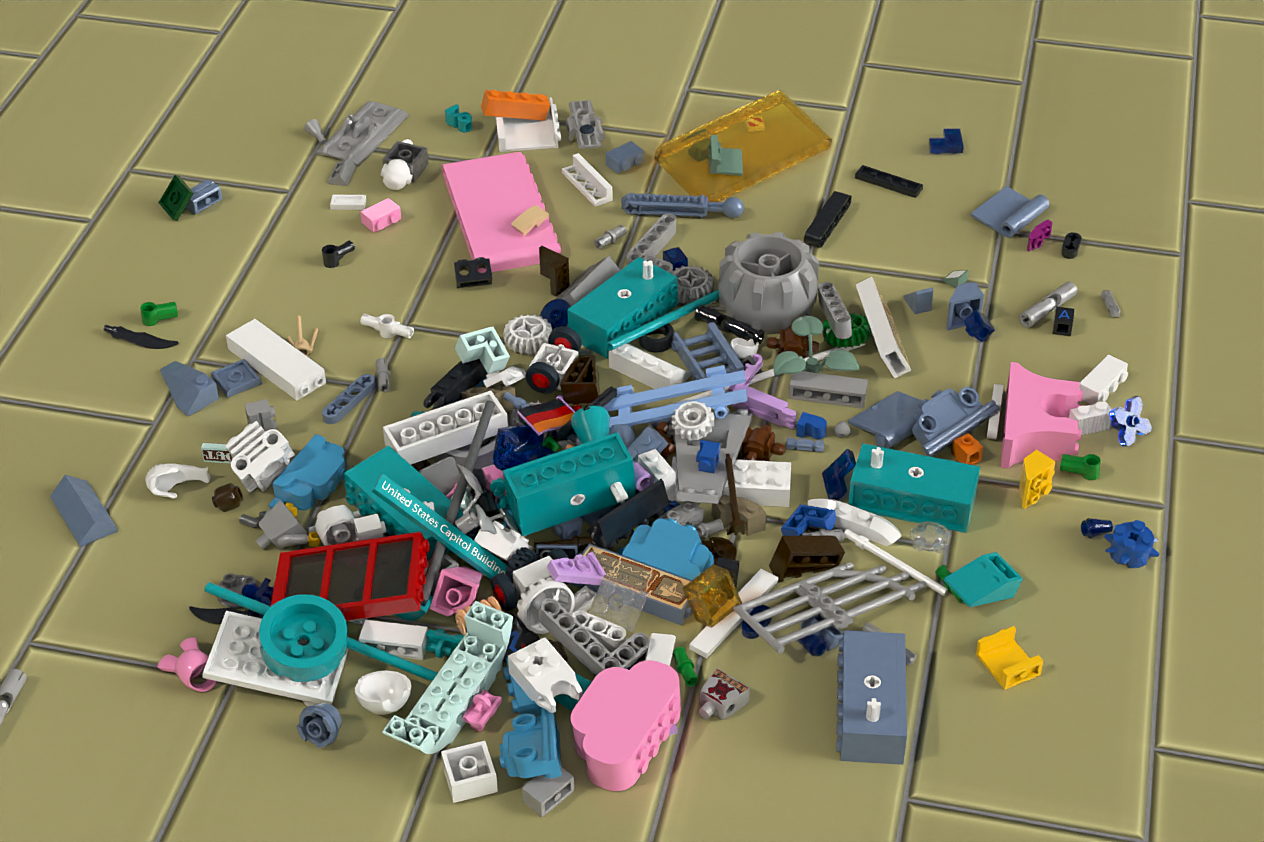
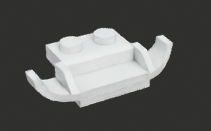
(508, 376)

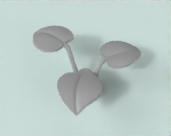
(471, 520)

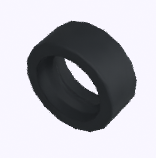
(657, 345)

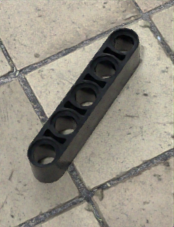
(827, 219)

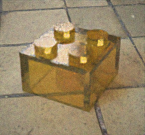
(712, 595)

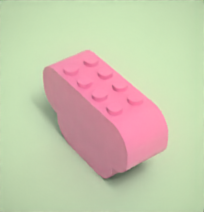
(625, 721)

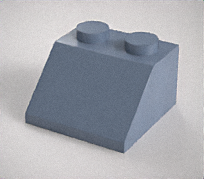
(962, 303)

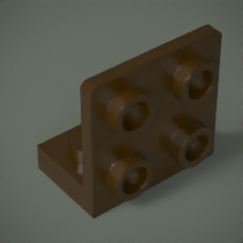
(555, 268)

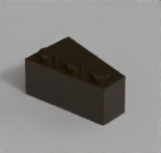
(581, 381)
(805, 554)

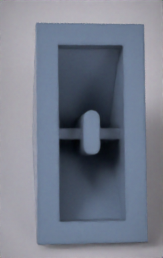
(920, 300)

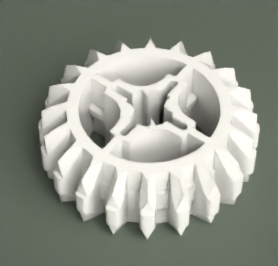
(526, 333)

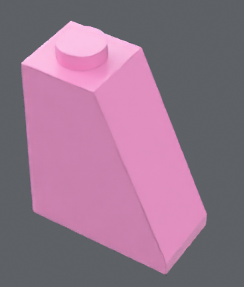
(455, 590)

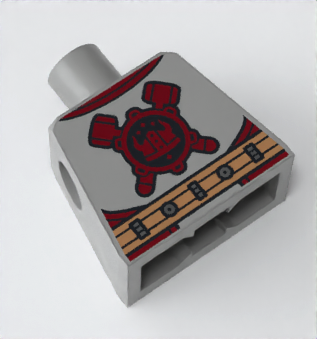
(722, 696)

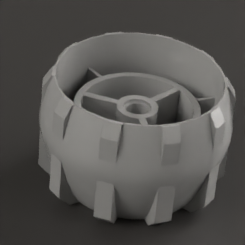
(768, 281)

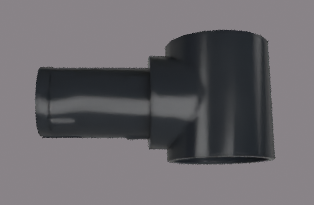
(333, 253)

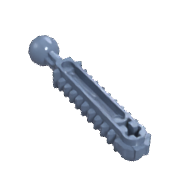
(679, 205)

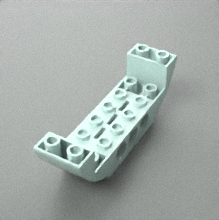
(466, 673)

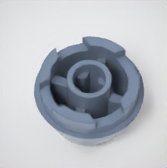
(319, 724)

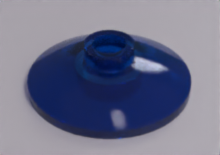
(556, 313)

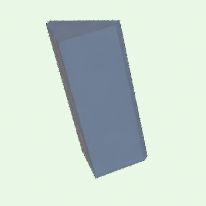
(82, 510)

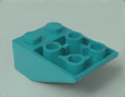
(984, 580)

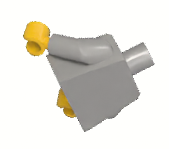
(284, 529)

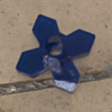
(1129, 421)

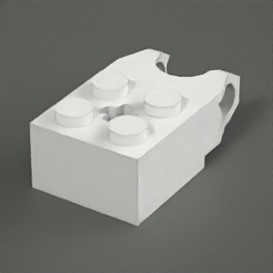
(543, 674)

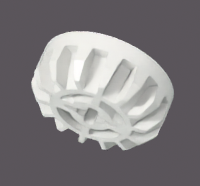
(536, 595)

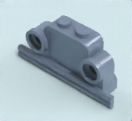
(949, 417)

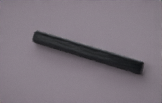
(601, 400)

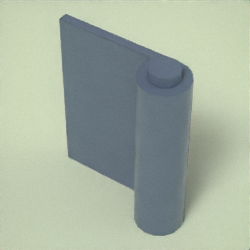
(1010, 211)
(889, 419)

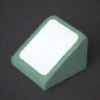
(956, 278)

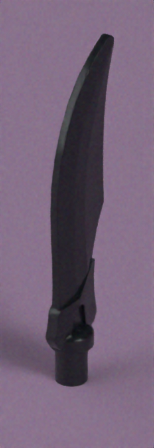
(139, 338)
(216, 616)

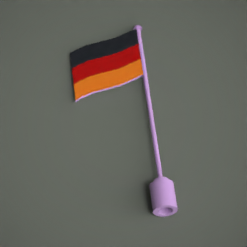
(554, 415)

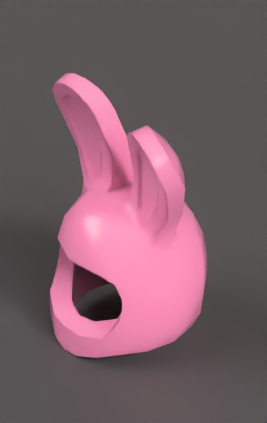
(188, 665)

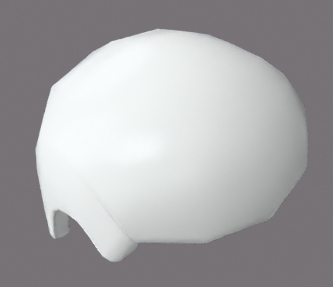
(744, 348)

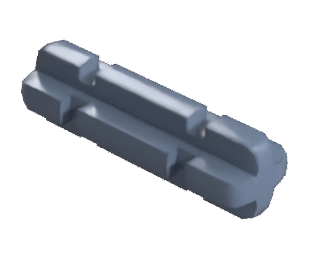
(805, 444)

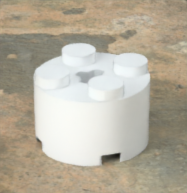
(336, 525)

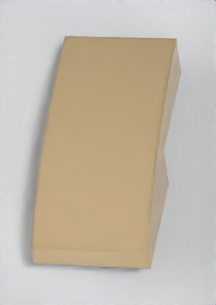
(527, 220)

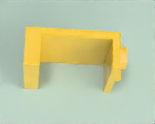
(1007, 659)

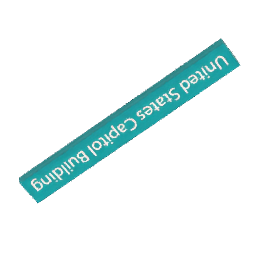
(438, 527)

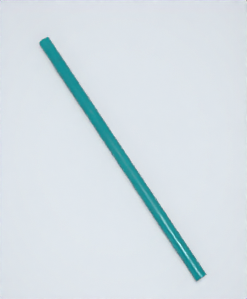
(352, 644)

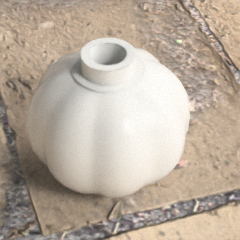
(396, 174)

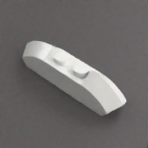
(860, 521)

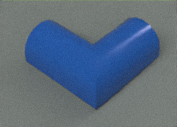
(808, 516)

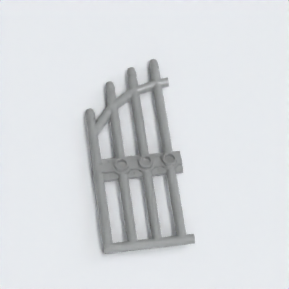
(822, 604)

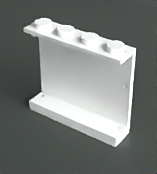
(528, 134)

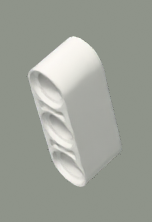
(607, 633)

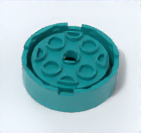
(308, 619)

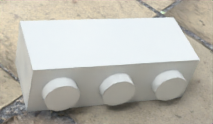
(1103, 380)
(395, 638)

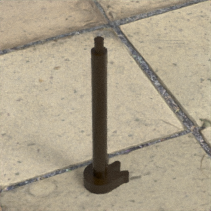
(736, 525)

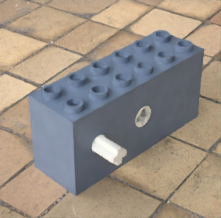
(871, 697)

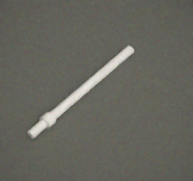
(863, 543)

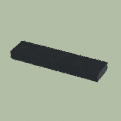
(889, 181)

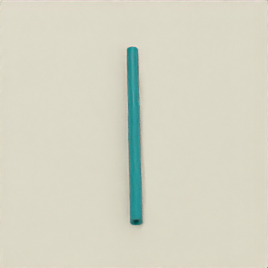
(659, 322)

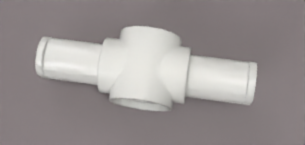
(387, 325)

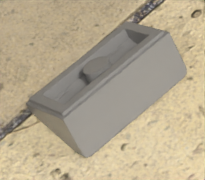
(342, 172)

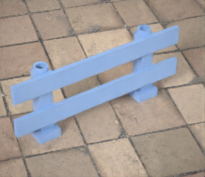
(716, 381)

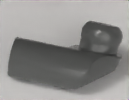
(251, 521)

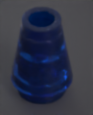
(1095, 527)
(814, 644)

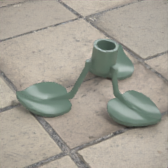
(790, 363)

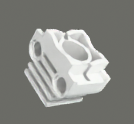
(259, 456)

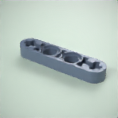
(334, 412)

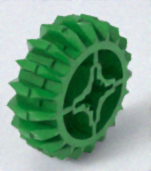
(860, 332)

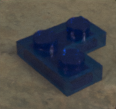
(950, 143)
(835, 473)

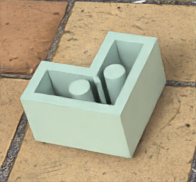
(484, 346)

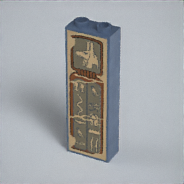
(665, 589)

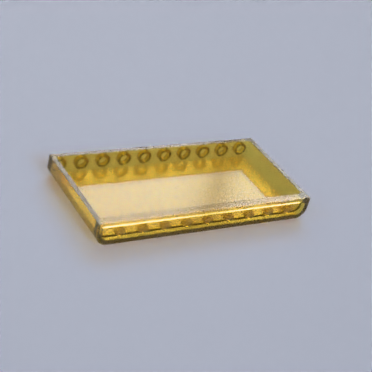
(769, 133)

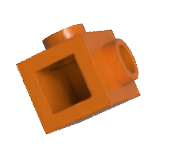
(967, 449)

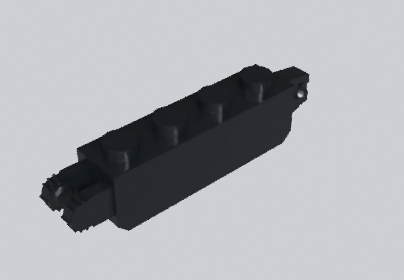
(458, 379)

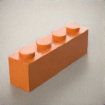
(515, 105)

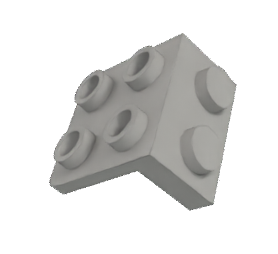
(443, 475)

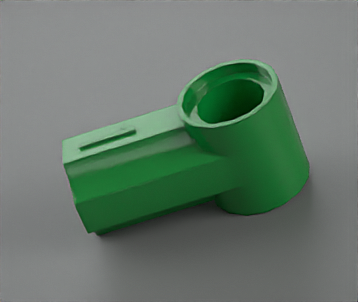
(152, 313)
(1087, 466)

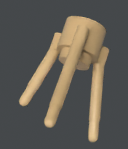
(301, 344)

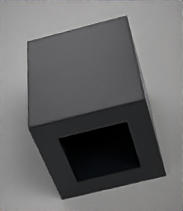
(1063, 321)

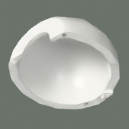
(383, 691)

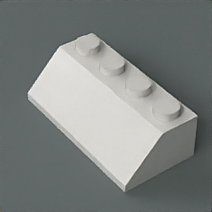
(646, 367)

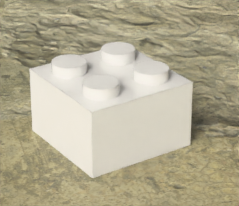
(469, 771)

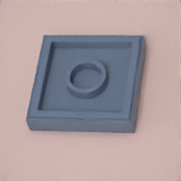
(236, 378)

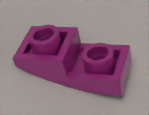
(1038, 234)

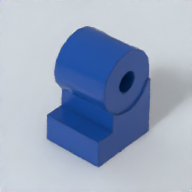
(811, 426)

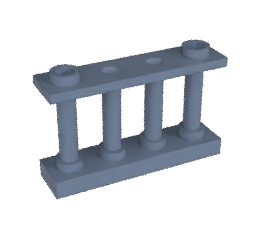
(719, 346)

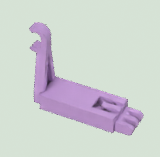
(762, 404)

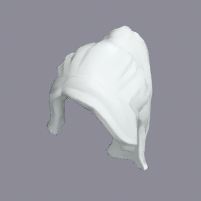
(165, 476)

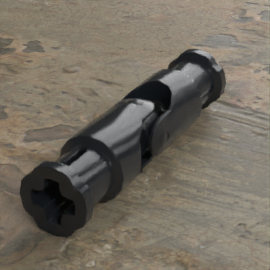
(739, 328)

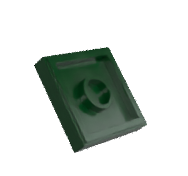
(176, 197)

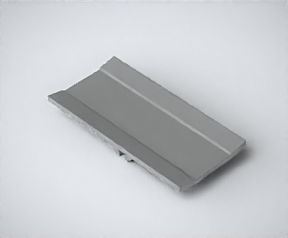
(363, 132)

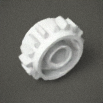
(693, 420)

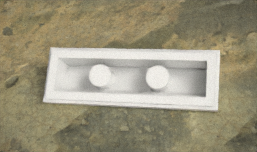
(660, 648)

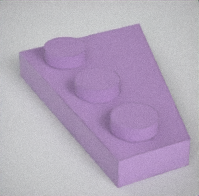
(577, 570)

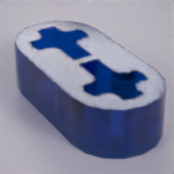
(751, 633)

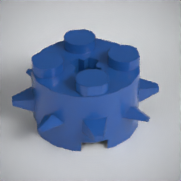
(1131, 544)

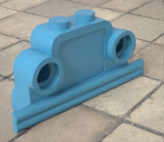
(311, 474)
(669, 548)
(532, 746)

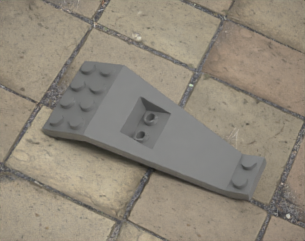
(706, 486)

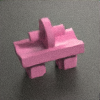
(481, 710)

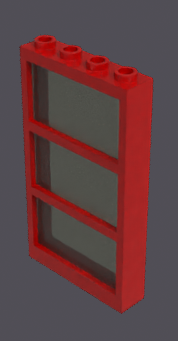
(358, 576)

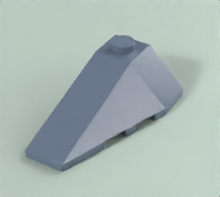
(189, 387)

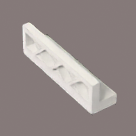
(592, 180)

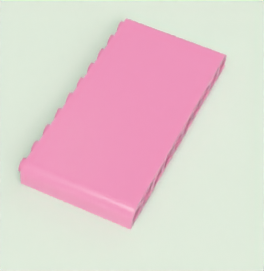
(487, 199)

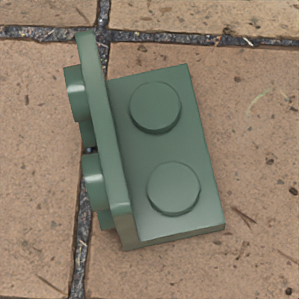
(724, 160)

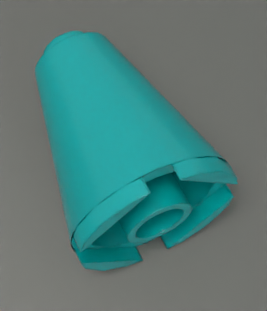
(591, 423)

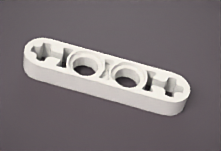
(994, 418)

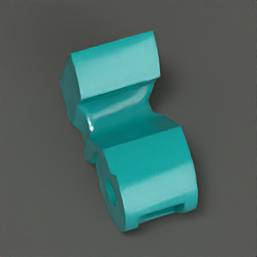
(458, 120)

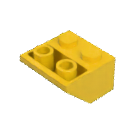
(1035, 477)

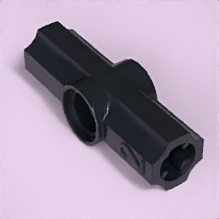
(487, 498)

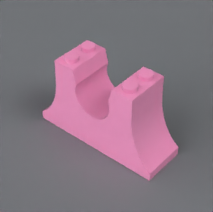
(1039, 416)

